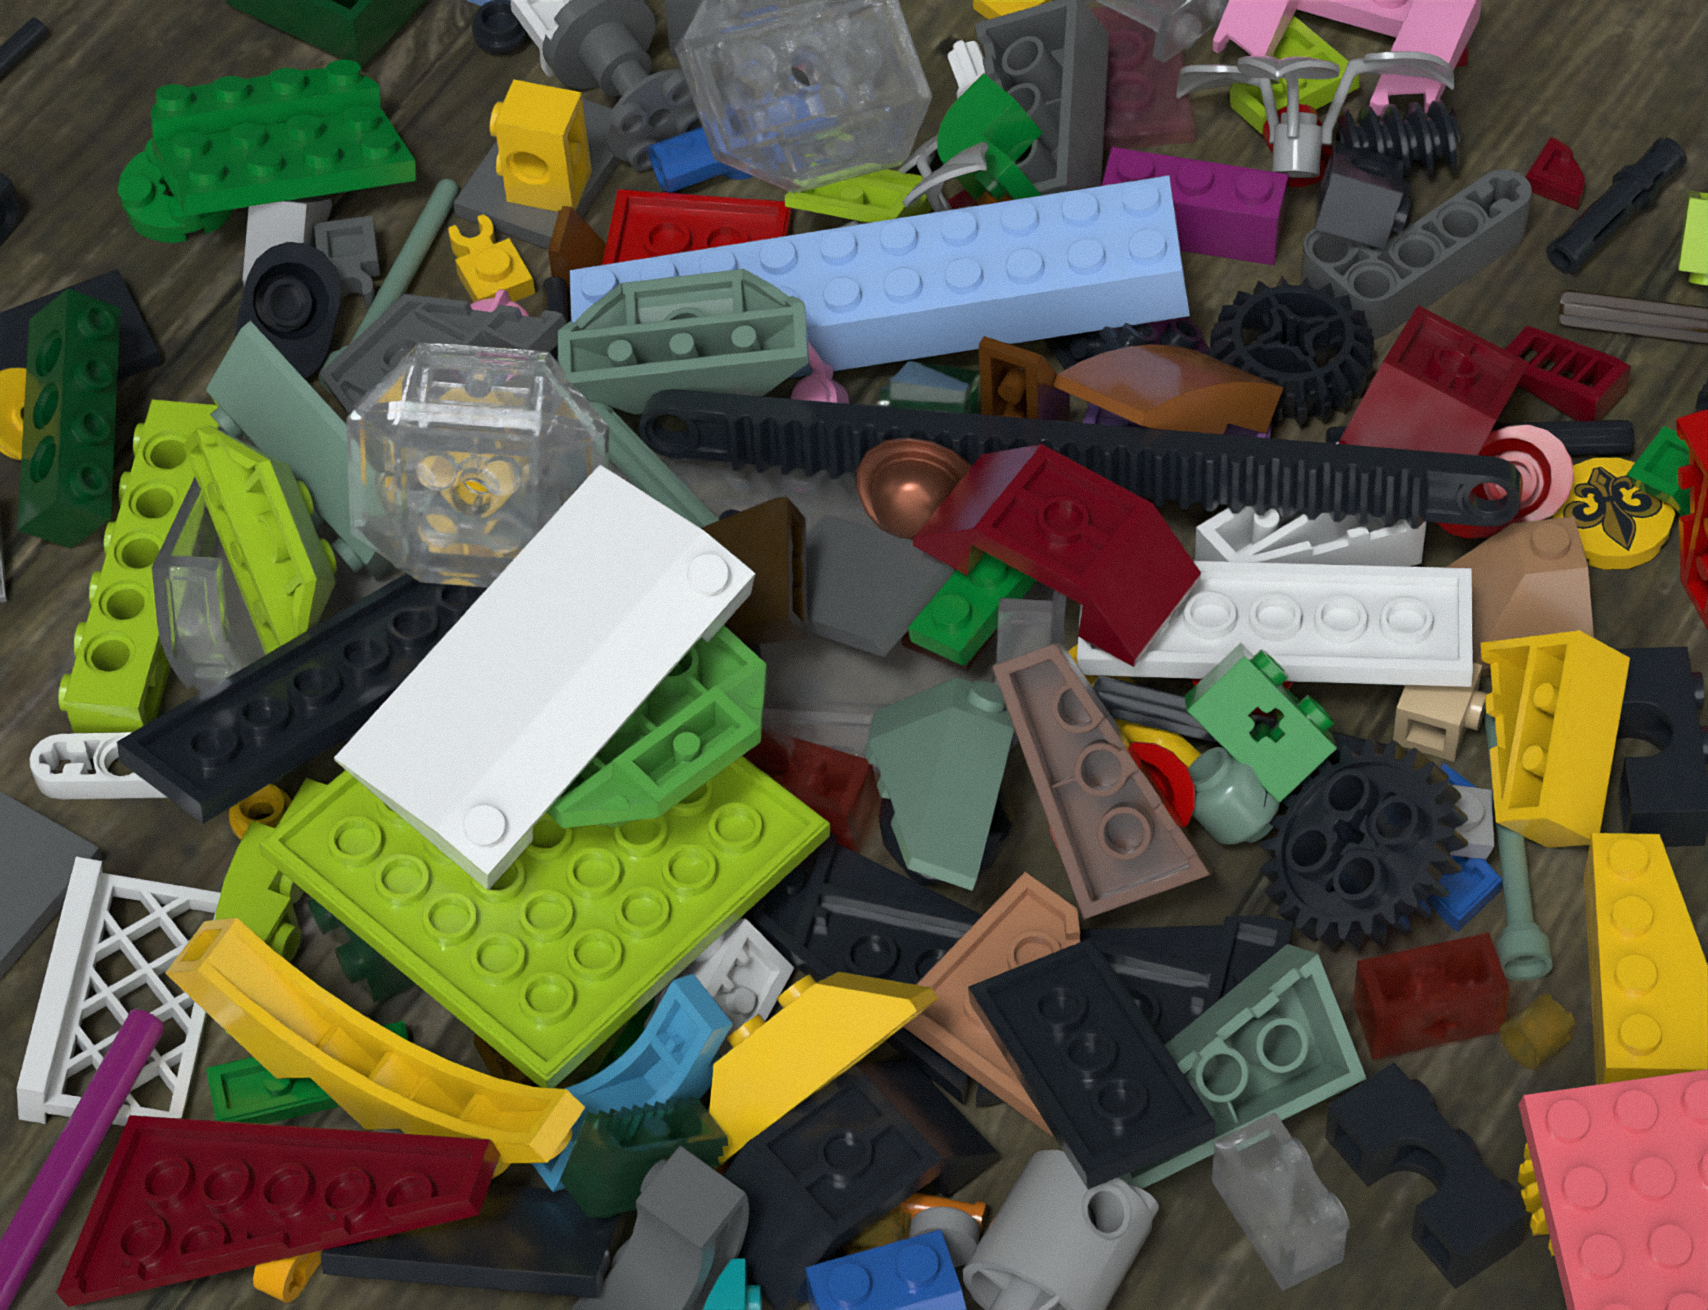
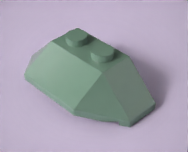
(685, 334)

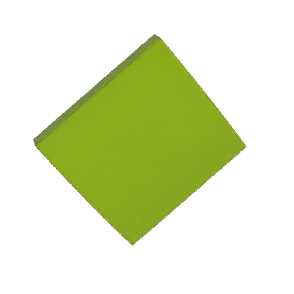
(864, 198)

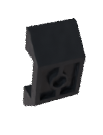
(844, 1166)

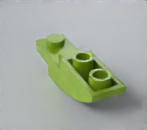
(261, 892)

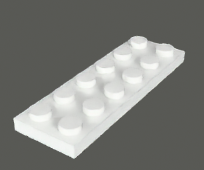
(1316, 624)

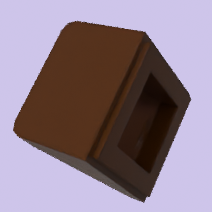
(573, 245)

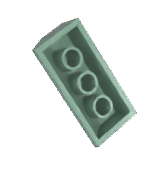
(285, 417)

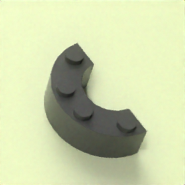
(681, 1240)

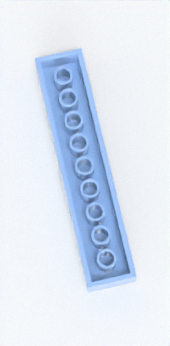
(956, 274)

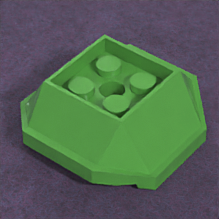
(675, 740)

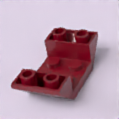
(1436, 390)
(1071, 536)

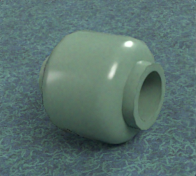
(1230, 799)

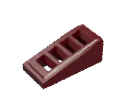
(1581, 402)

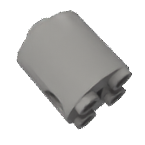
(1058, 1240)

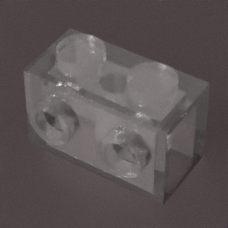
(1280, 1201)

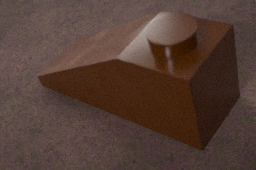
(1019, 383)

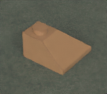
(1528, 583)

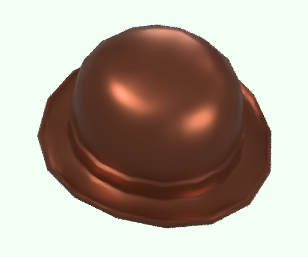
(907, 482)

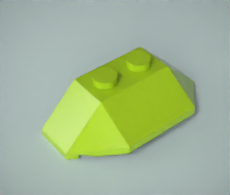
(265, 534)

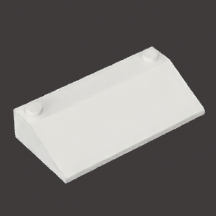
(544, 671)

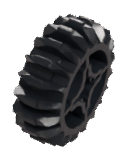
(1294, 338)

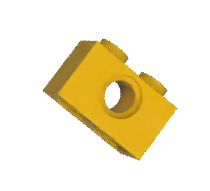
(541, 145)

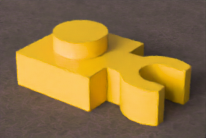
(489, 265)

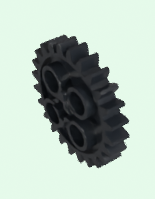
(1364, 845)

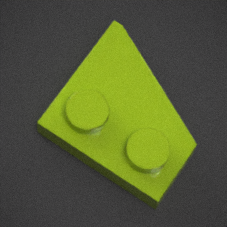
(1296, 42)

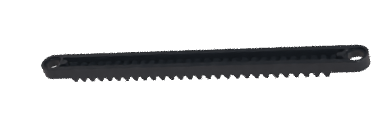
(1142, 460)

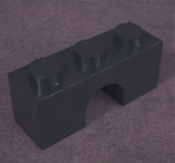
(1669, 789)
(1396, 1127)

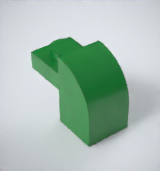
(991, 116)

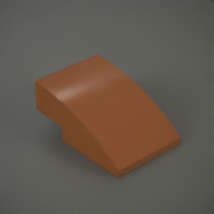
(1172, 389)

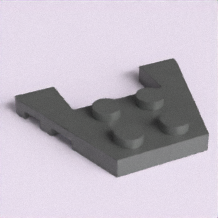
(431, 321)

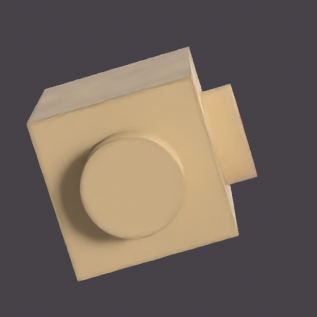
(1438, 716)

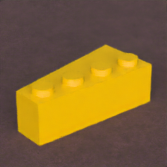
(1642, 963)

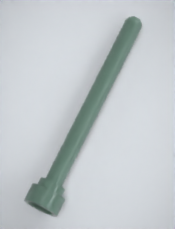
(408, 258)
(1523, 946)

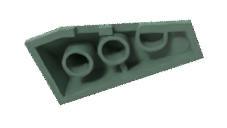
(943, 773)

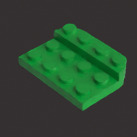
(275, 138)

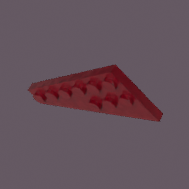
(238, 1195)

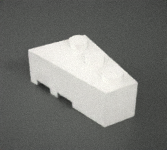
(1305, 541)

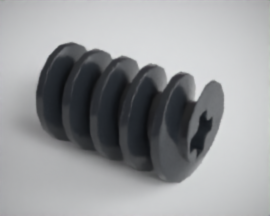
(1407, 138)

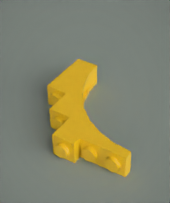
(361, 1065)

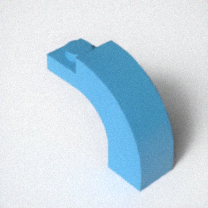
(665, 1063)

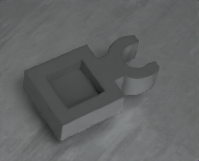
(353, 251)

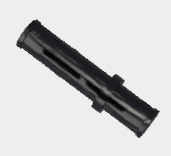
(1632, 190)

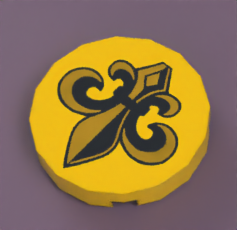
(1613, 517)

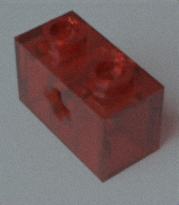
(825, 779)
(1430, 995)

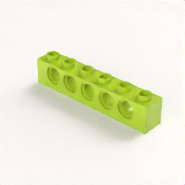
(122, 614)

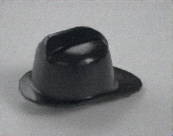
(293, 303)

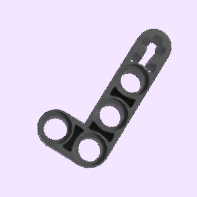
(1426, 256)

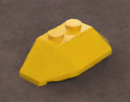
(804, 1048)

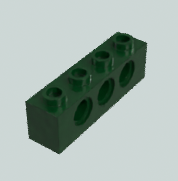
(69, 419)

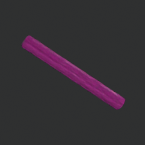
(75, 1149)

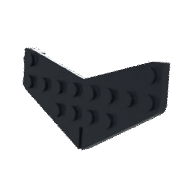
(874, 923)

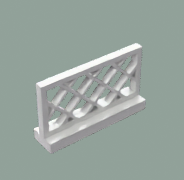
(68, 982)

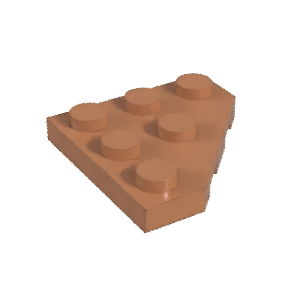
(1015, 930)

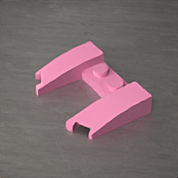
(1418, 25)

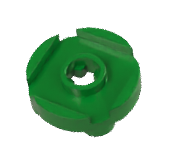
(151, 210)

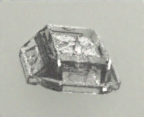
(760, 119)
(458, 419)

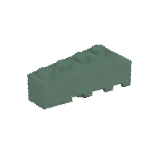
(1262, 1051)

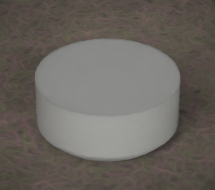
(957, 1227)

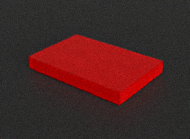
(672, 223)

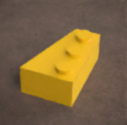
(1555, 733)

